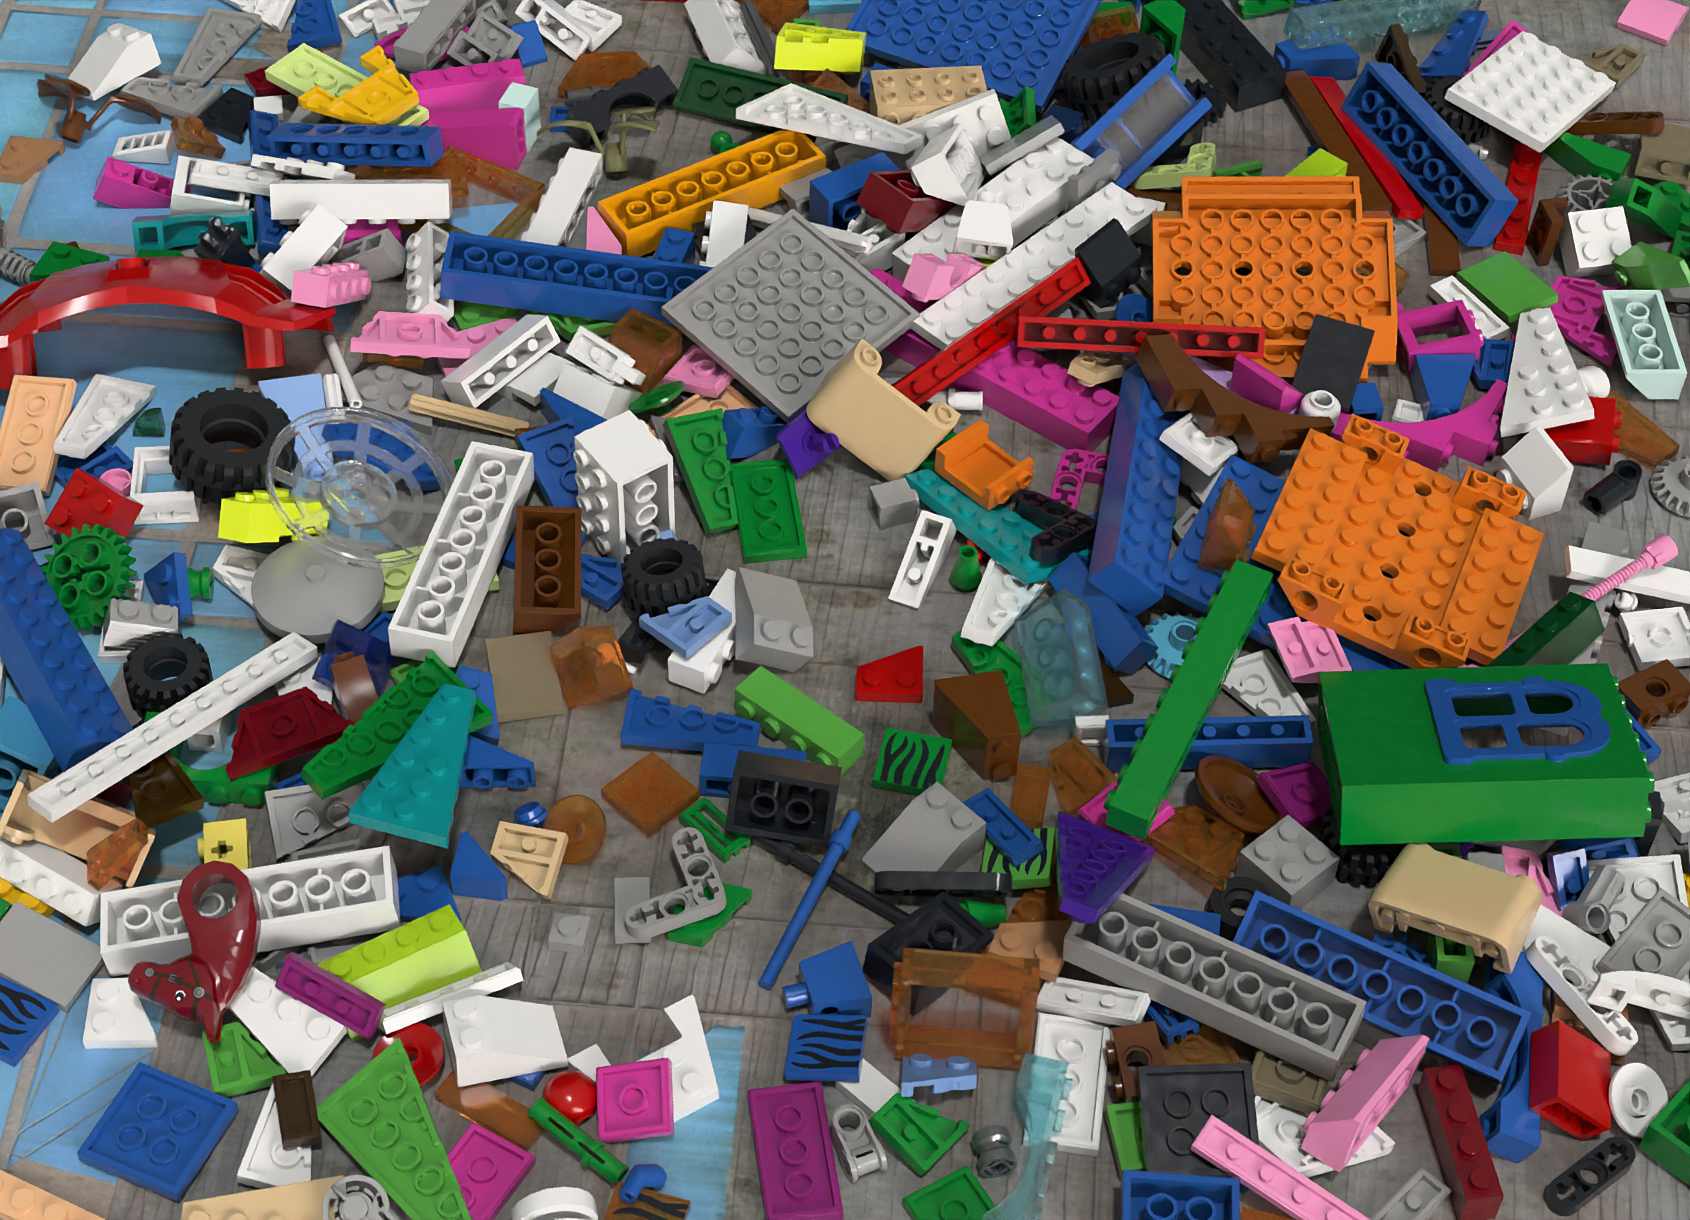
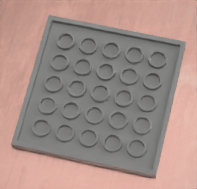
(787, 312)

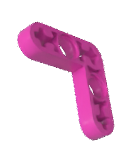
(1085, 471)

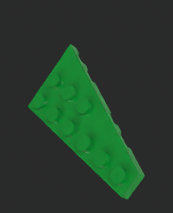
(381, 728)

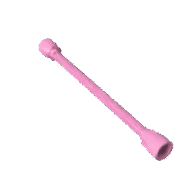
(1654, 555)

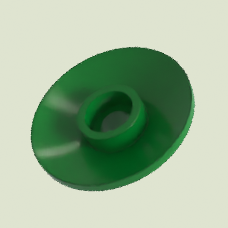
(658, 399)

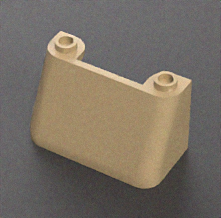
(875, 417)
(1457, 902)

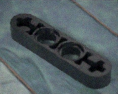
(952, 883)

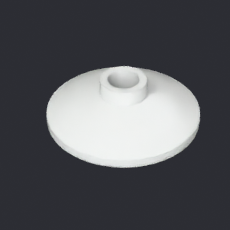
(1636, 1098)

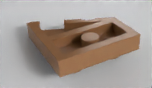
(1033, 940)

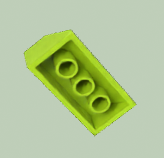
(408, 960)

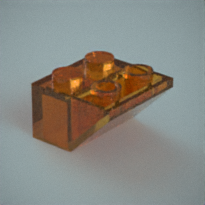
(650, 343)

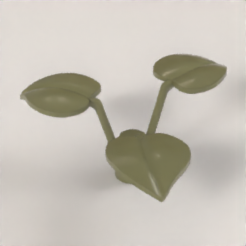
(615, 153)

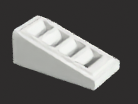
(146, 148)

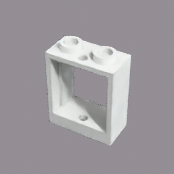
(189, 203)
(160, 506)

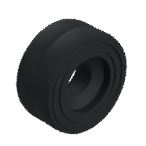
(1238, 892)

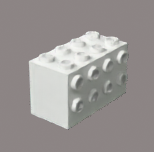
(623, 485)

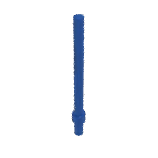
(838, 844)

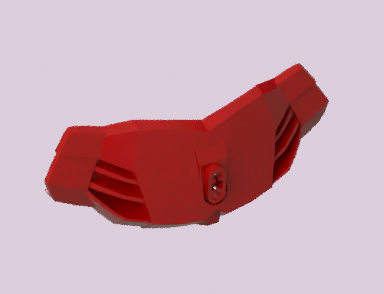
(177, 281)

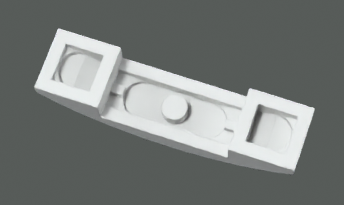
(1642, 989)

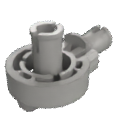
(357, 1204)

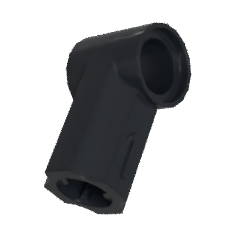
(1614, 488)

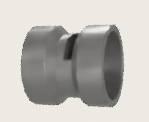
(995, 1155)

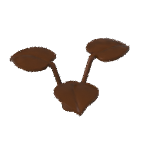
(75, 121)

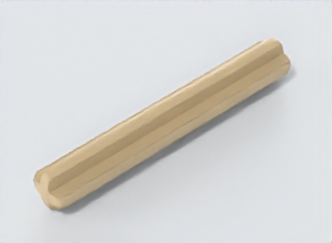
(465, 415)

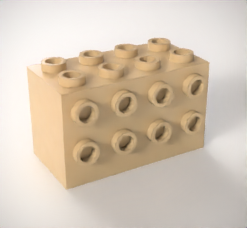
(915, 92)

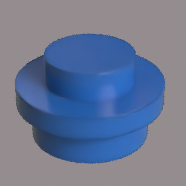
(530, 815)

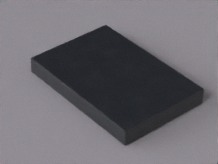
(1333, 359)

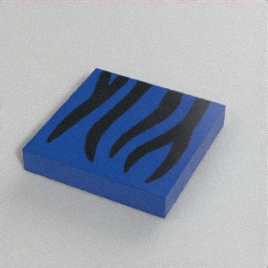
(22, 1020)
(826, 1047)

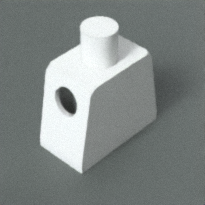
(984, 229)

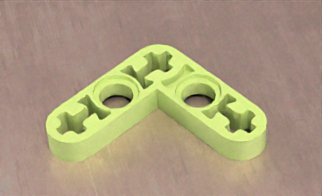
(1200, 163)

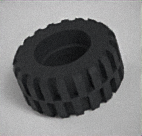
(1108, 70)
(220, 418)

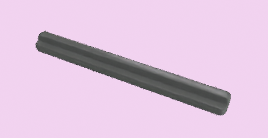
(761, 38)

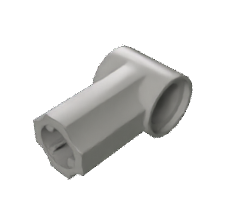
(1593, 906)

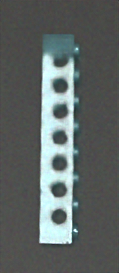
(1368, 19)

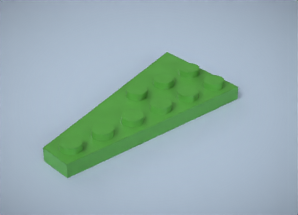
(393, 1137)

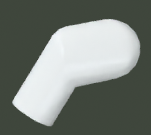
(1626, 601)

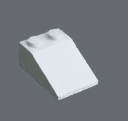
(115, 59)
(500, 1038)

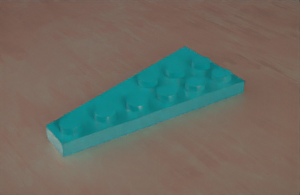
(997, 531)
(422, 776)

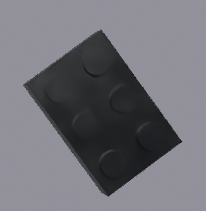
(783, 798)

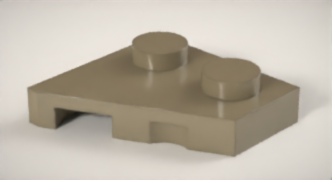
(1615, 62)

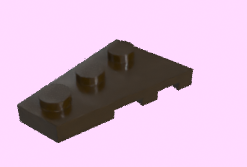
(1396, 51)

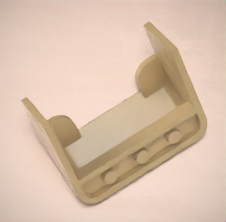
(72, 832)

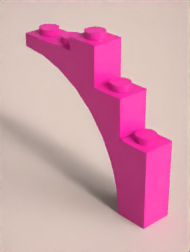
(1465, 434)

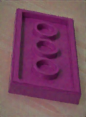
(794, 1153)

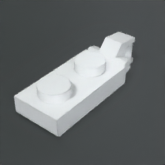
(604, 357)

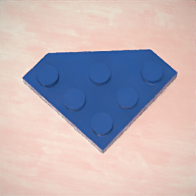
(381, 439)

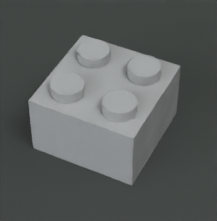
(1289, 863)

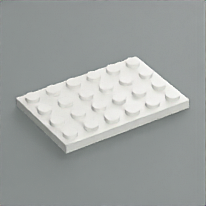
(1530, 91)

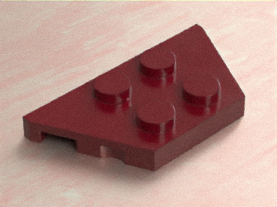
(283, 730)

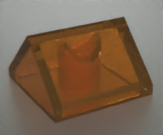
(590, 665)

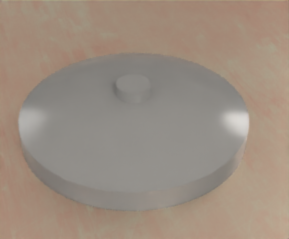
(309, 592)

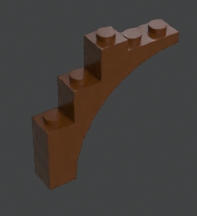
(1220, 412)

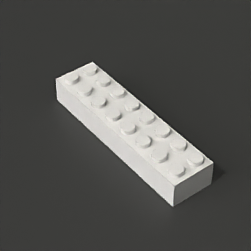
(1030, 188)
(461, 554)
(296, 901)

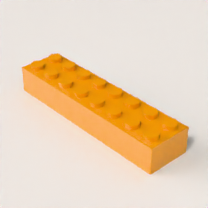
(738, 176)

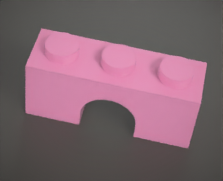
(934, 278)

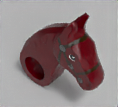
(222, 954)

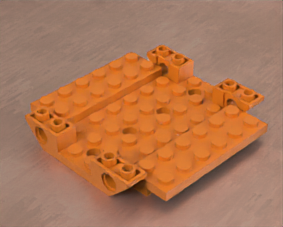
(1273, 231)
(1452, 577)

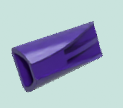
(805, 443)

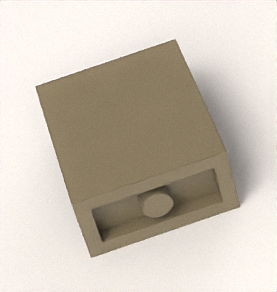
(1665, 155)

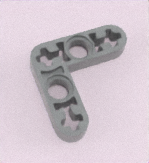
(691, 896)

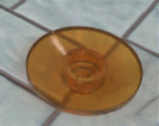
(568, 816)

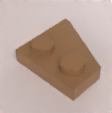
(25, 157)

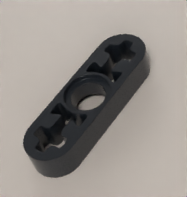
(1585, 1191)

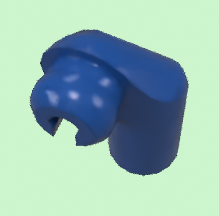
(642, 1176)

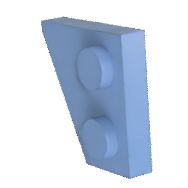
(687, 625)
(940, 1074)

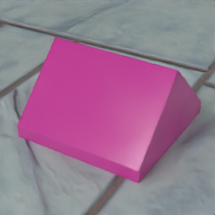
(1263, 387)

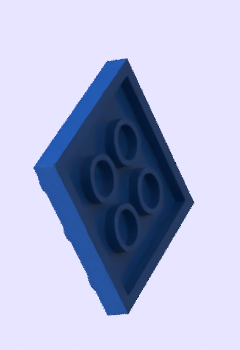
(158, 1131)

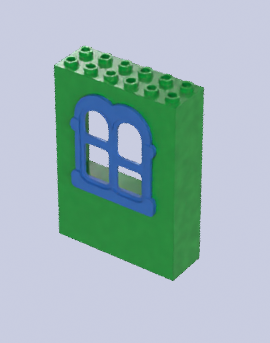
(1408, 778)

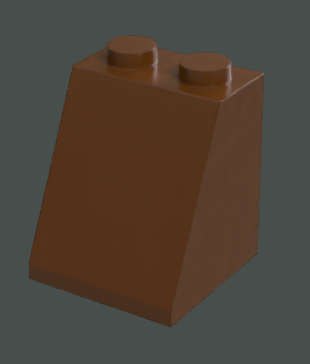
(981, 722)

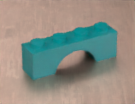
(177, 230)

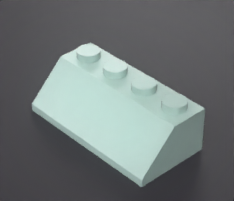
(1645, 342)

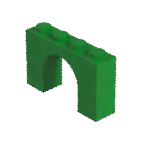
(216, 786)

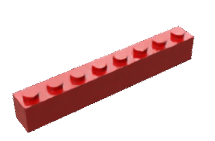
(1129, 335)

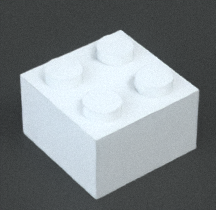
(1593, 240)

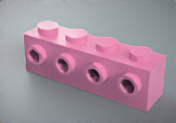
(331, 284)

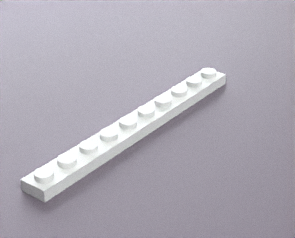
(170, 727)

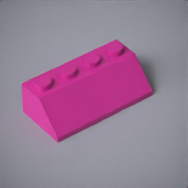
(466, 86)

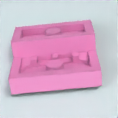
(1652, 19)
(1307, 649)

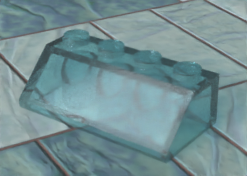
(1060, 661)

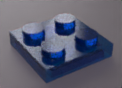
(348, 638)

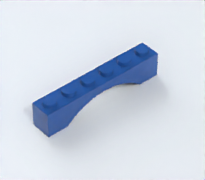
(1509, 1124)

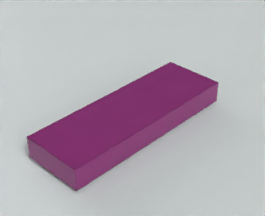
(330, 995)

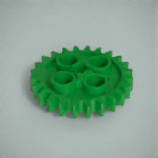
(89, 573)

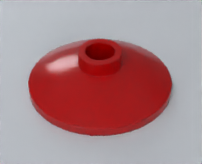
(422, 1045)

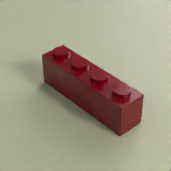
(1460, 1143)

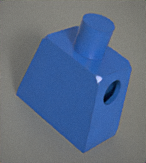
(831, 984)

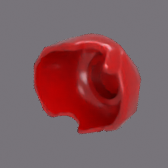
(572, 1095)

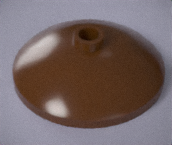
(1235, 795)

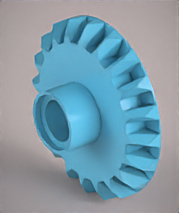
(1171, 637)

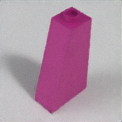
(486, 133)

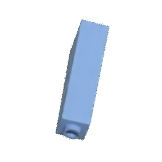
(298, 397)

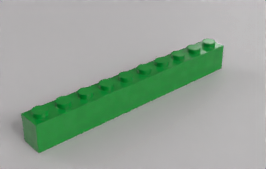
(1188, 700)

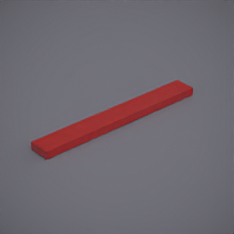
(1402, 199)

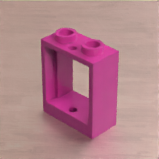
(1437, 318)

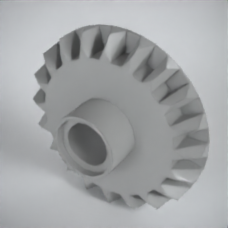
(1672, 484)

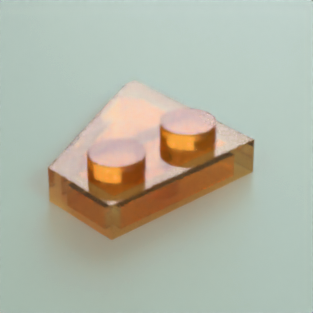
(1077, 775)

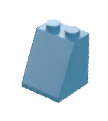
(20, 747)

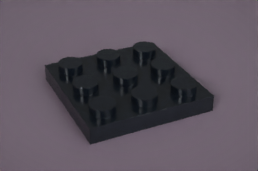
(1179, 1102)

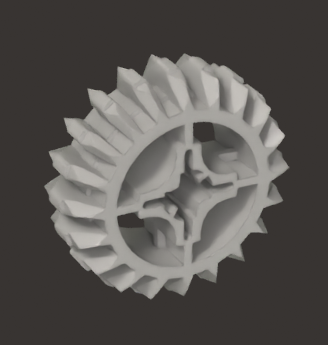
(1585, 193)

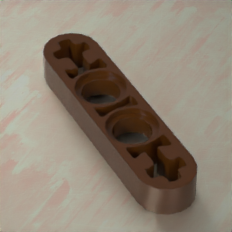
(1618, 123)

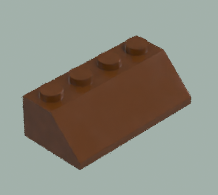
(546, 568)

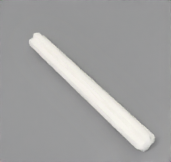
(844, 239)

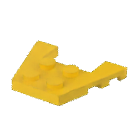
(372, 101)

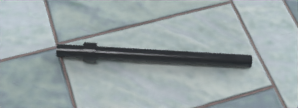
(789, 852)

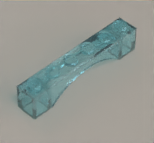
(1038, 1099)

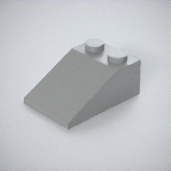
(771, 621)
(929, 835)

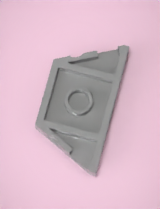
(389, 391)

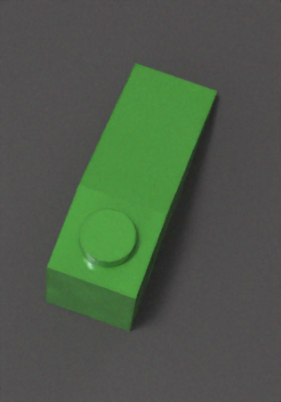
(1650, 269)

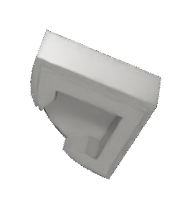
(493, 9)

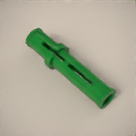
(612, 1169)

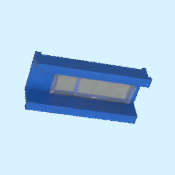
(1144, 121)

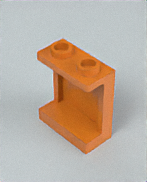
(982, 467)

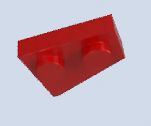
(892, 678)

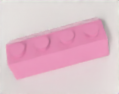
(1362, 1099)

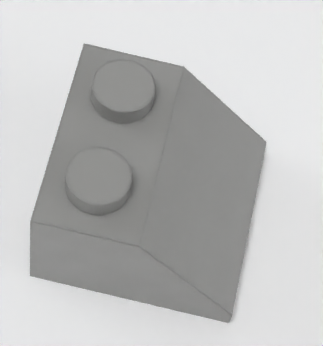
(25, 511)

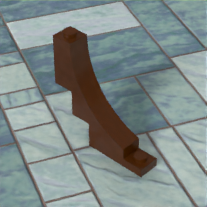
(352, 685)

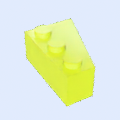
(819, 48)
(254, 519)

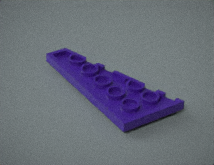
(1094, 866)

